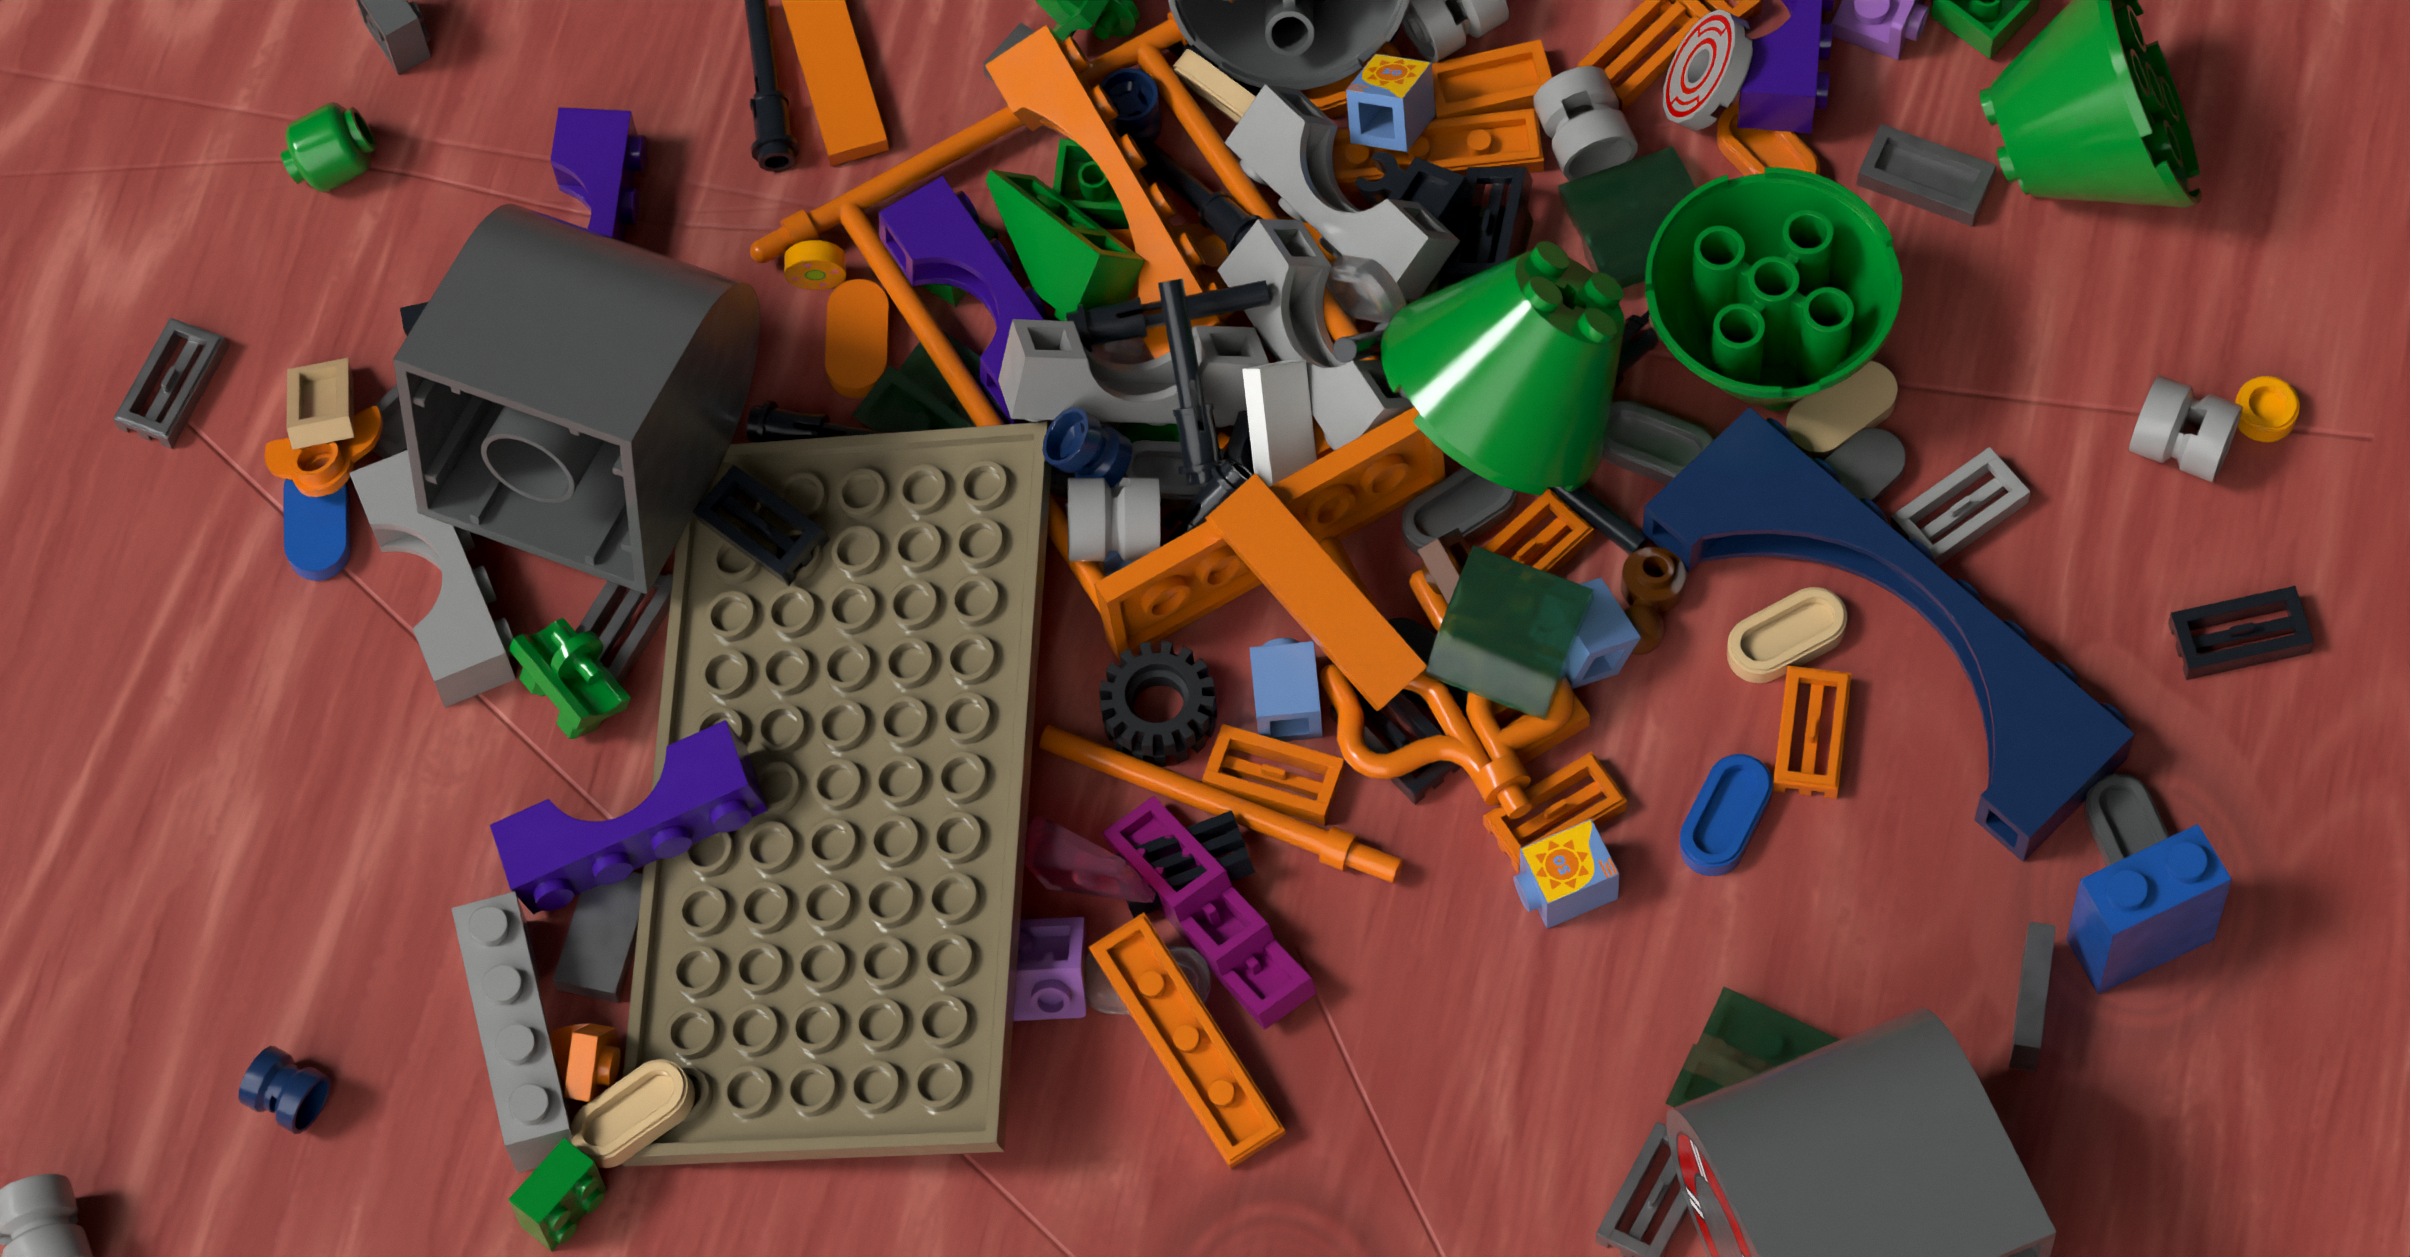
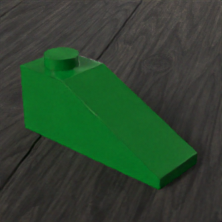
(1061, 247)

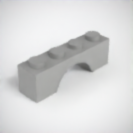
(1290, 147)
(1052, 371)
(1343, 396)
(457, 636)
(513, 1028)

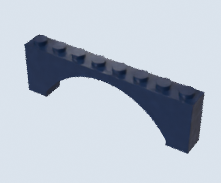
(1769, 499)

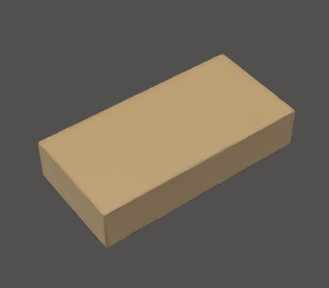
(320, 403)

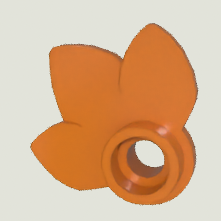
(325, 466)

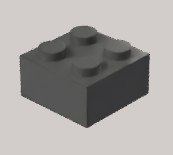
(397, 31)

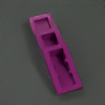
(1215, 918)

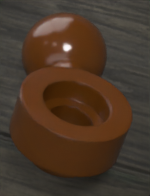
(1651, 595)

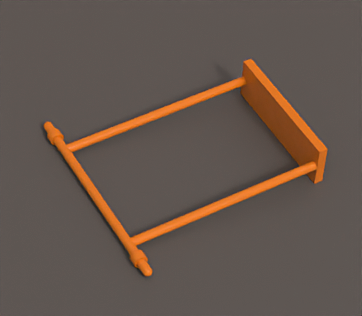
(1199, 567)

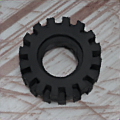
(1152, 670)

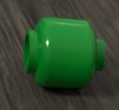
(328, 147)

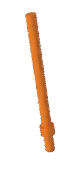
(1335, 847)

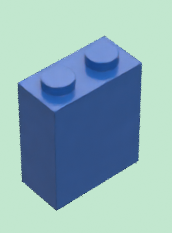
(2148, 908)

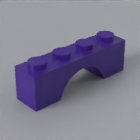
(1784, 72)
(597, 163)
(939, 242)
(701, 791)

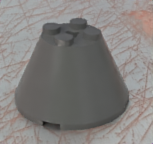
(1288, 40)

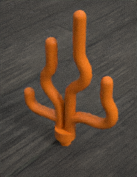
(1481, 750)

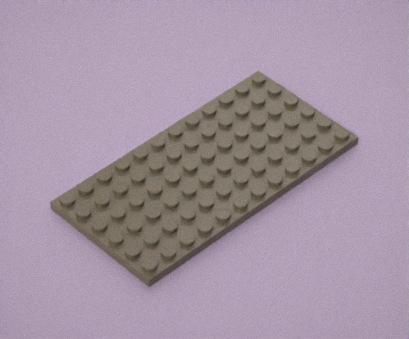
(857, 943)

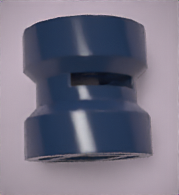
(1134, 94)
(1083, 446)
(283, 1089)

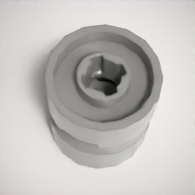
(1441, 26)
(1584, 122)
(2164, 419)
(1113, 518)
(41, 1218)

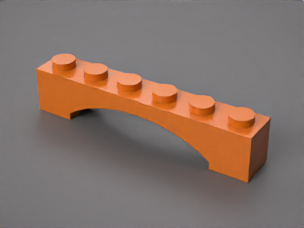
(1047, 88)

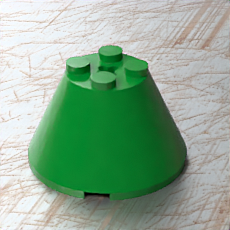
(2094, 113)
(1773, 284)
(1514, 368)

